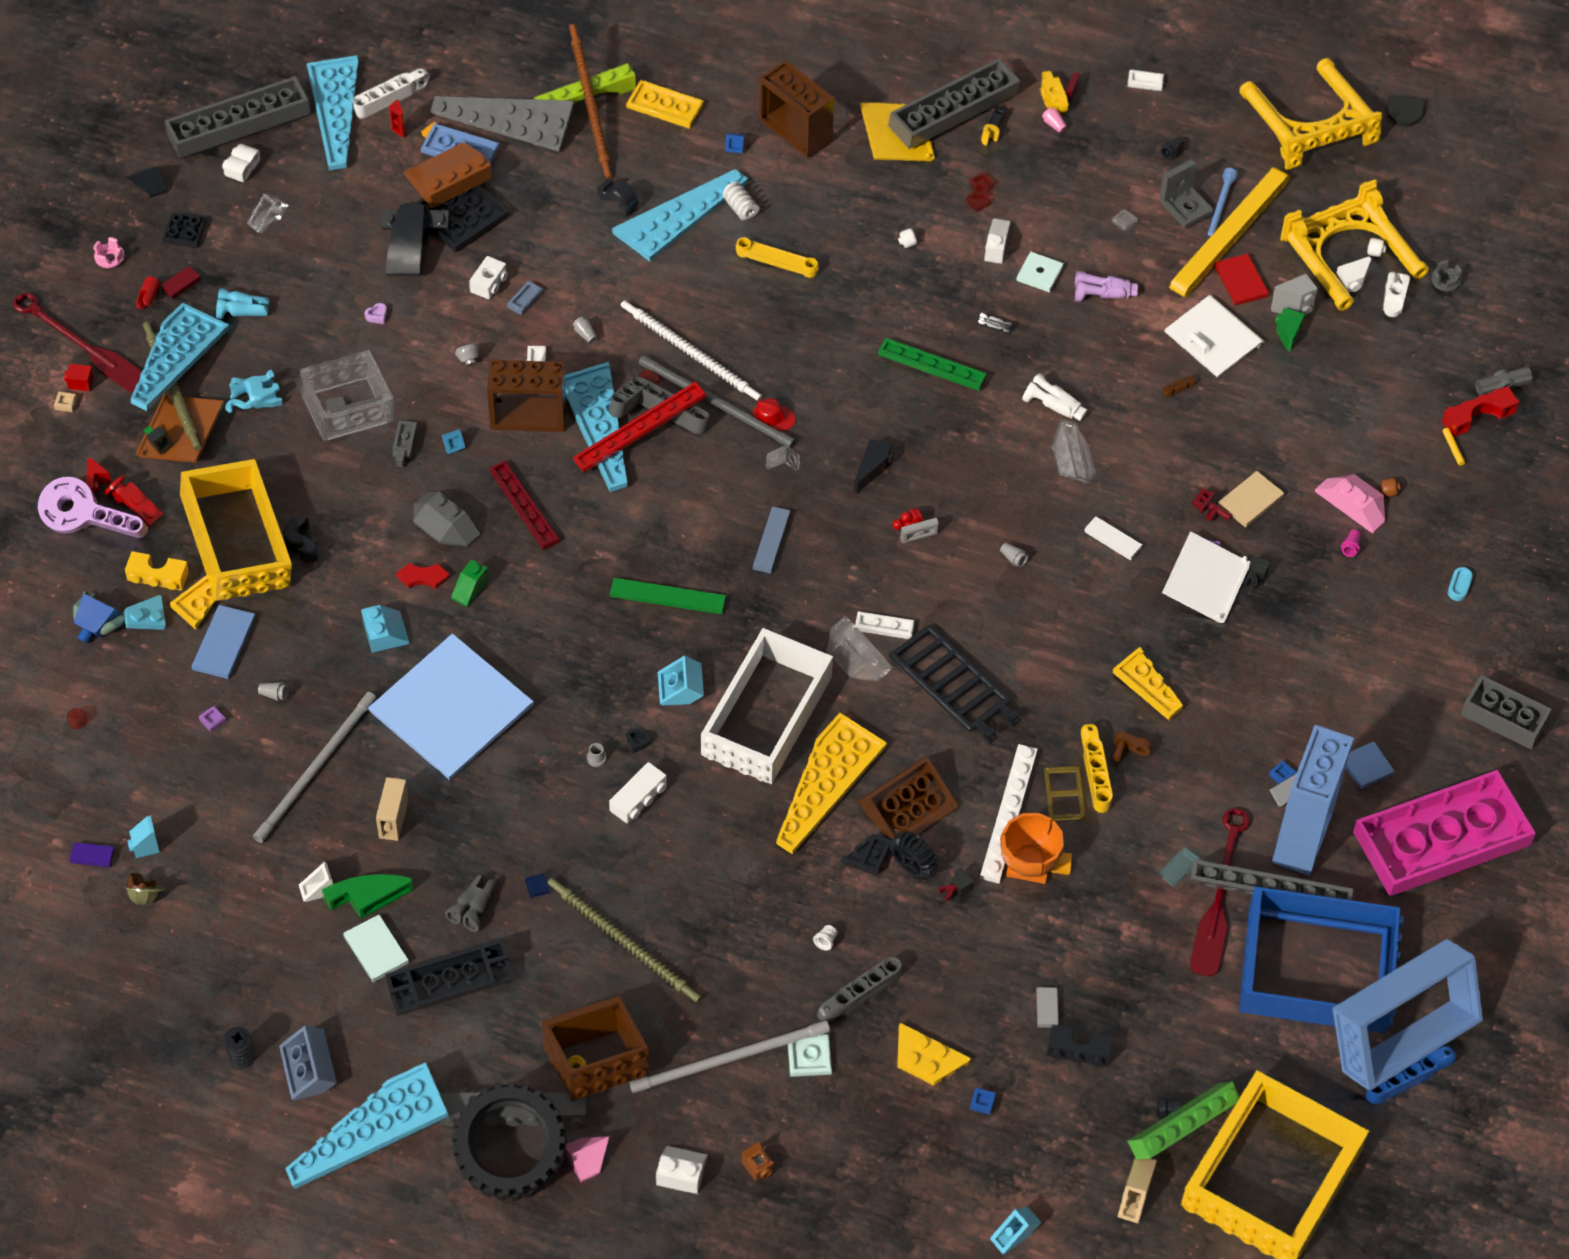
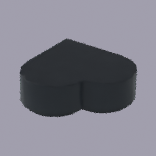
(638, 740)

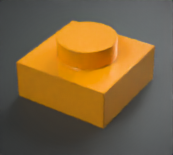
(1063, 865)

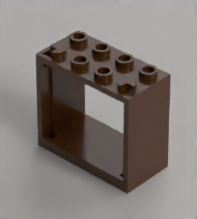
(787, 99)
(526, 412)
(589, 1024)

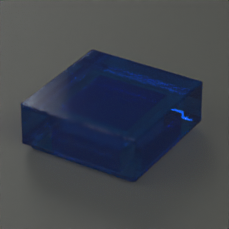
(537, 885)

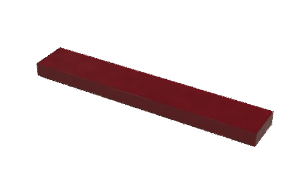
(524, 505)

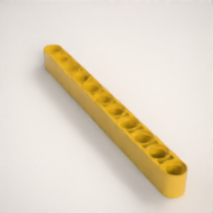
(1229, 232)

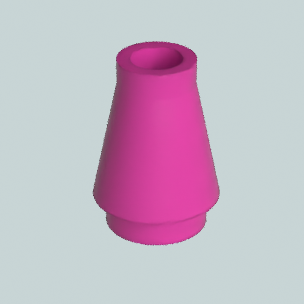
(1351, 544)

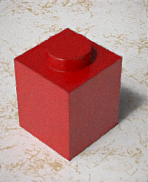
(79, 377)

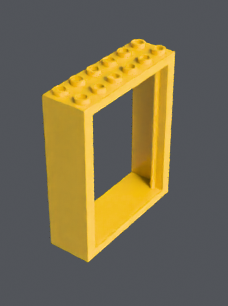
(1305, 1112)

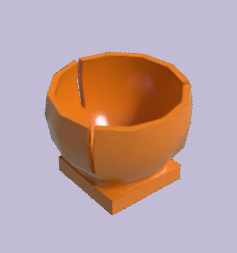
(1031, 847)

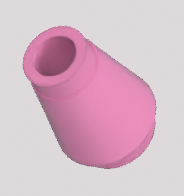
(1054, 119)

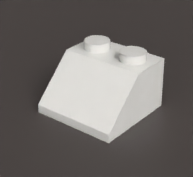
(680, 1169)

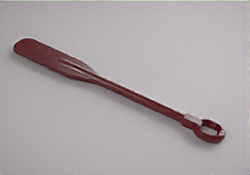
(105, 361)
(1213, 925)

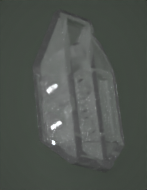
(1072, 453)
(855, 652)

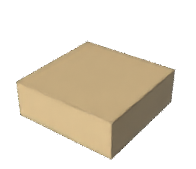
(65, 401)

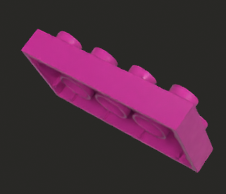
(1443, 832)

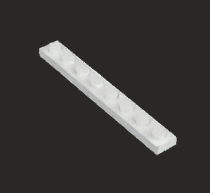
(1009, 809)

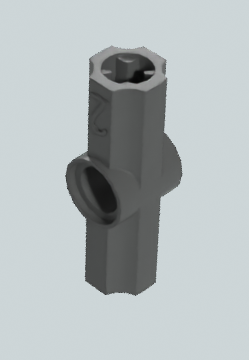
(1503, 379)

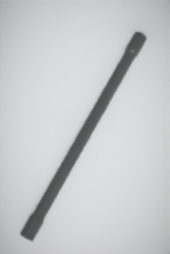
(780, 437)

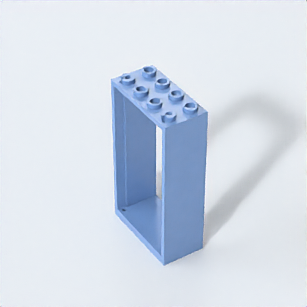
(1312, 800)
(1422, 1037)

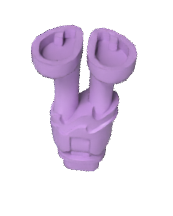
(1111, 287)

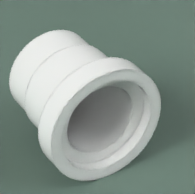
(825, 938)

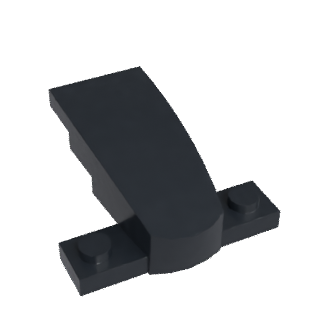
(410, 236)

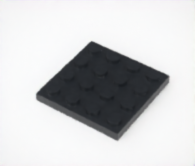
(470, 216)

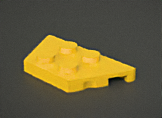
(927, 1057)

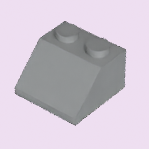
(1296, 295)

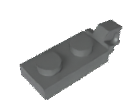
(404, 441)

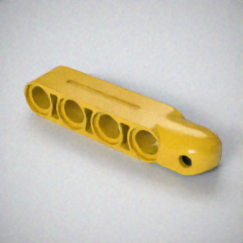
(1096, 775)

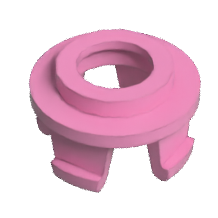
(110, 248)

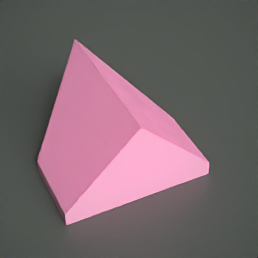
(587, 1156)

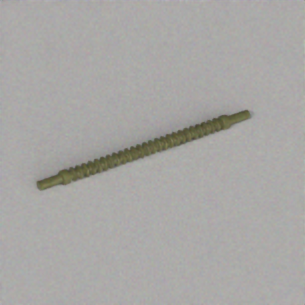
(177, 398)
(568, 895)

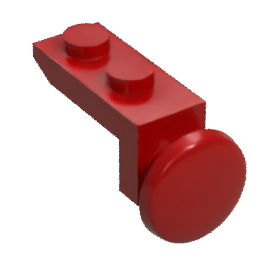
(134, 500)

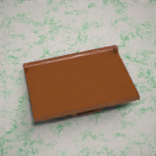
(203, 414)

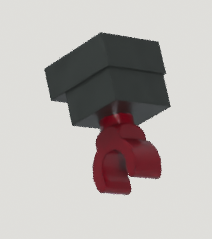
(961, 884)

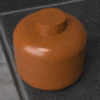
(1390, 487)

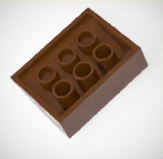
(909, 800)

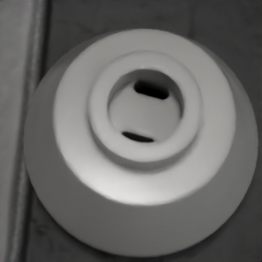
(468, 353)

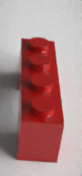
(1498, 403)

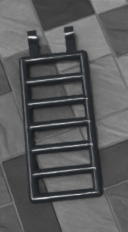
(978, 723)

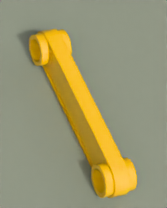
(777, 257)

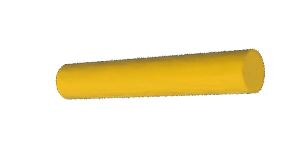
(1453, 446)

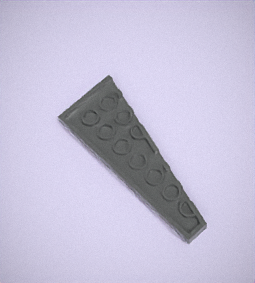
(522, 119)

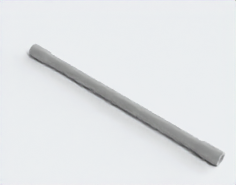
(267, 826)
(810, 1031)

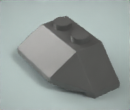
(444, 520)

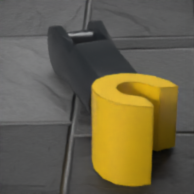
(992, 128)

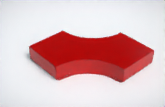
(414, 575)

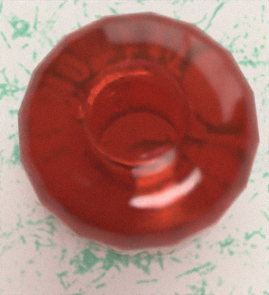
(76, 718)

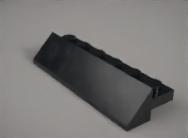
(449, 977)

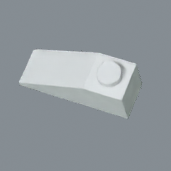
(997, 241)

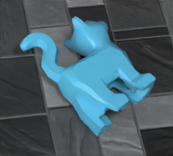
(257, 391)

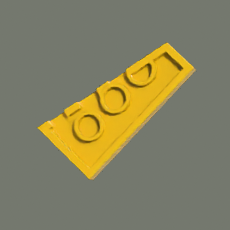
(1145, 681)

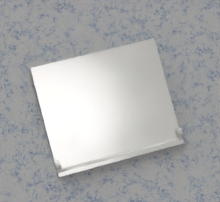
(1214, 336)
(1206, 577)

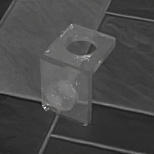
(782, 456)

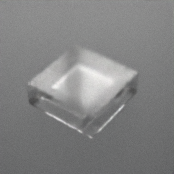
(1124, 220)

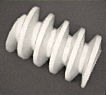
(740, 201)

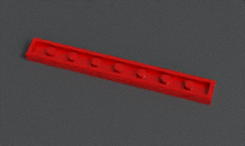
(639, 427)

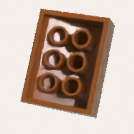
(449, 174)

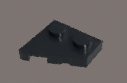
(868, 855)

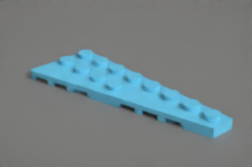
(333, 92)
(589, 400)

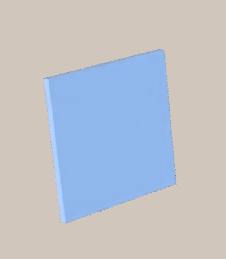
(451, 706)

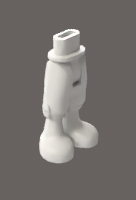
(1056, 398)

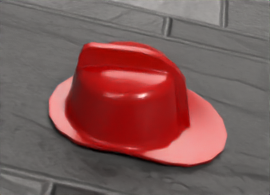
(774, 414)

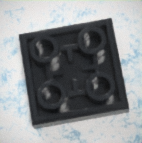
(184, 230)

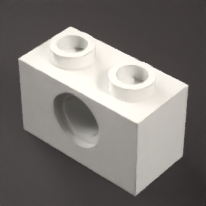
(488, 277)

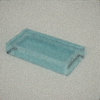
(1178, 867)

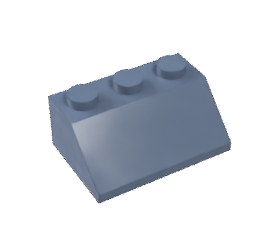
(307, 1063)

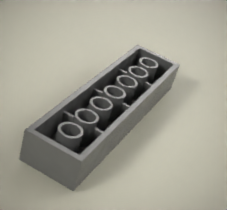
(953, 103)
(237, 117)

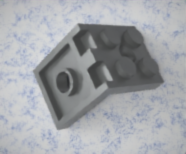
(1179, 193)

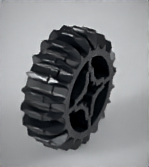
(914, 855)

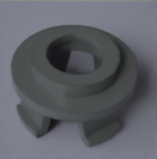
(1445, 271)

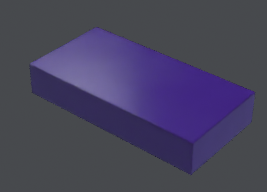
(92, 854)

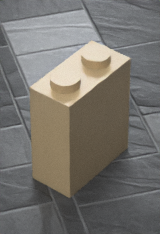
(392, 808)

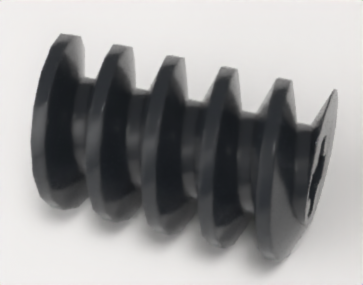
(239, 1047)

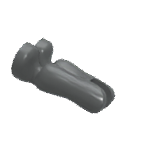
(475, 900)

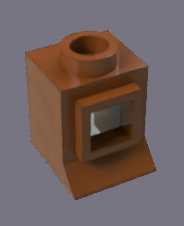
(757, 1162)

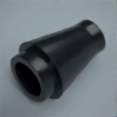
(1171, 148)

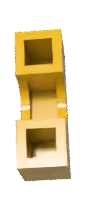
(170, 576)

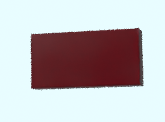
(180, 282)

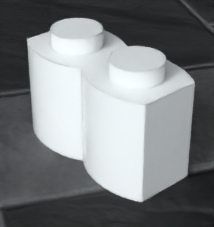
(241, 162)

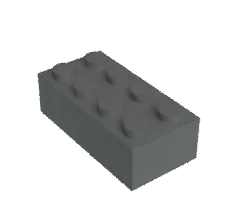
(1506, 712)

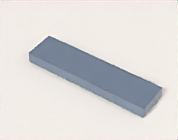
(771, 540)

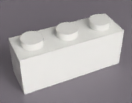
(638, 793)

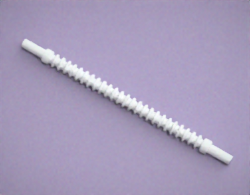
(671, 337)

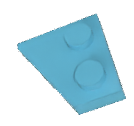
(146, 614)

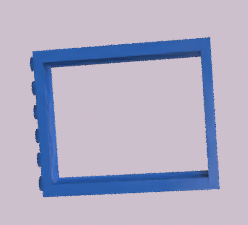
(1323, 912)

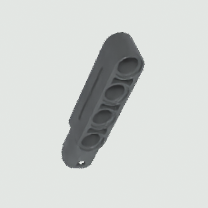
(864, 983)

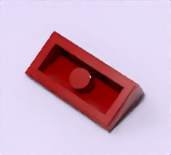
(397, 118)

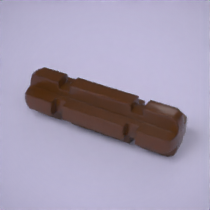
(1178, 385)

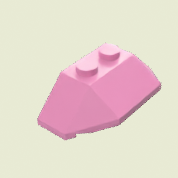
(1355, 499)

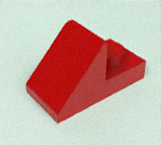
(96, 475)

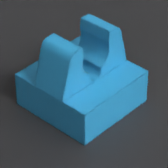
(453, 441)

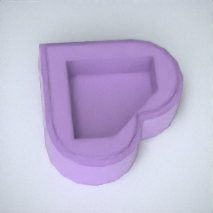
(376, 314)

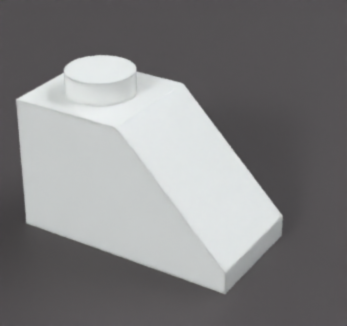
(1353, 274)

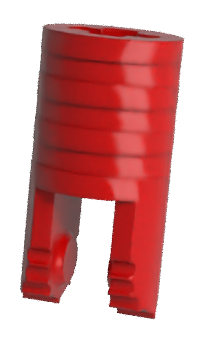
(148, 292)

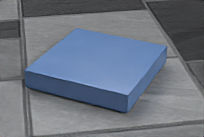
(1368, 765)

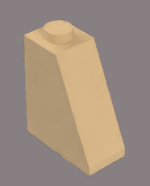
(1136, 1189)

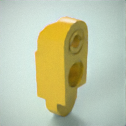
(1053, 93)

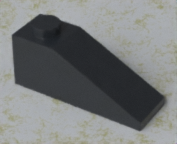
(873, 463)

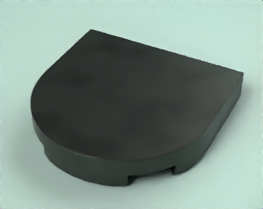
(1404, 110)

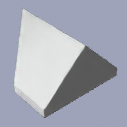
(312, 886)

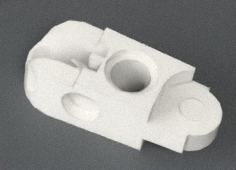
(1395, 293)

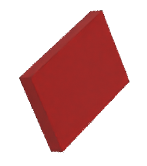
(1241, 279)

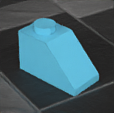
(143, 839)
(1015, 1229)

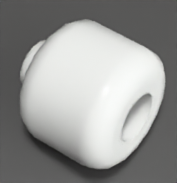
(907, 238)
(1376, 247)

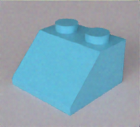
(384, 628)
(680, 682)

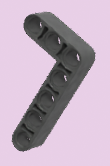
(649, 395)

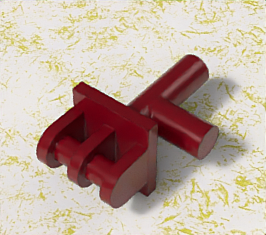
(1204, 500)

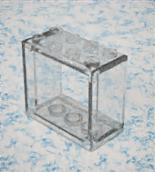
(351, 417)

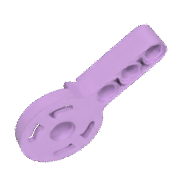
(84, 510)

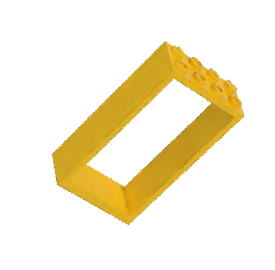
(229, 479)

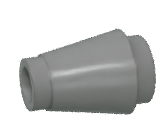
(585, 329)
(1014, 554)
(275, 691)

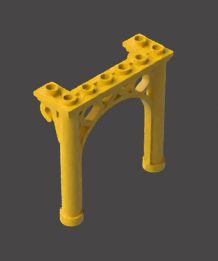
(1321, 132)
(1367, 205)

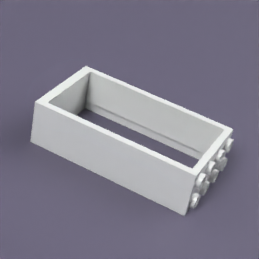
(786, 653)

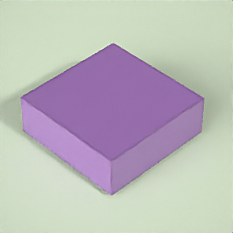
(212, 718)

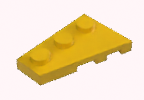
(195, 602)

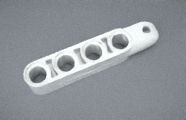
(388, 92)

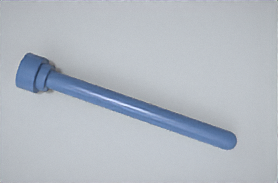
(1229, 176)

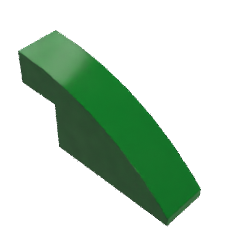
(367, 892)

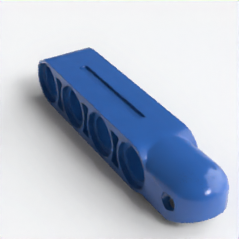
(1436, 1059)

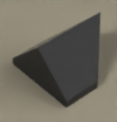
(149, 180)

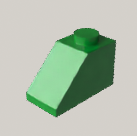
(1288, 326)
(470, 583)

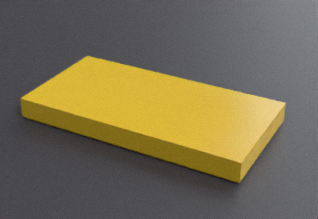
(665, 104)

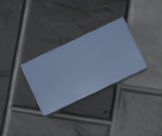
(525, 298)

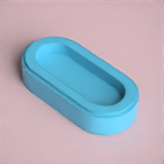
(1460, 584)

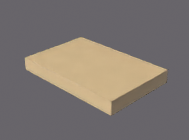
(1251, 499)

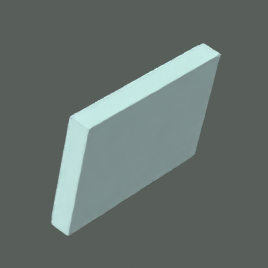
(375, 948)

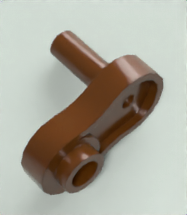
(1128, 742)

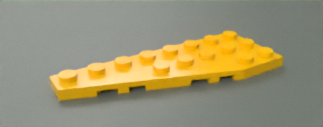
(833, 767)

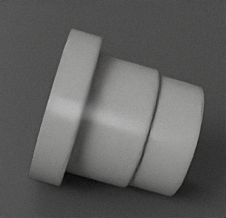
(596, 760)

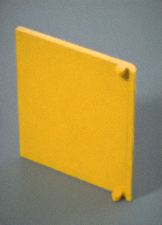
(883, 140)

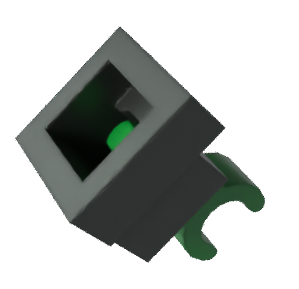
(158, 439)

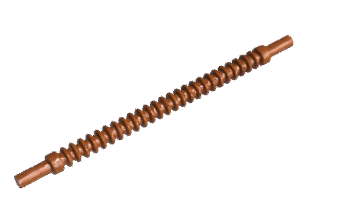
(590, 101)

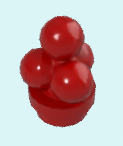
(907, 518)

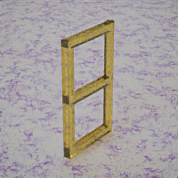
(1050, 794)

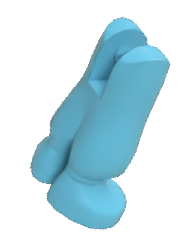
(240, 304)

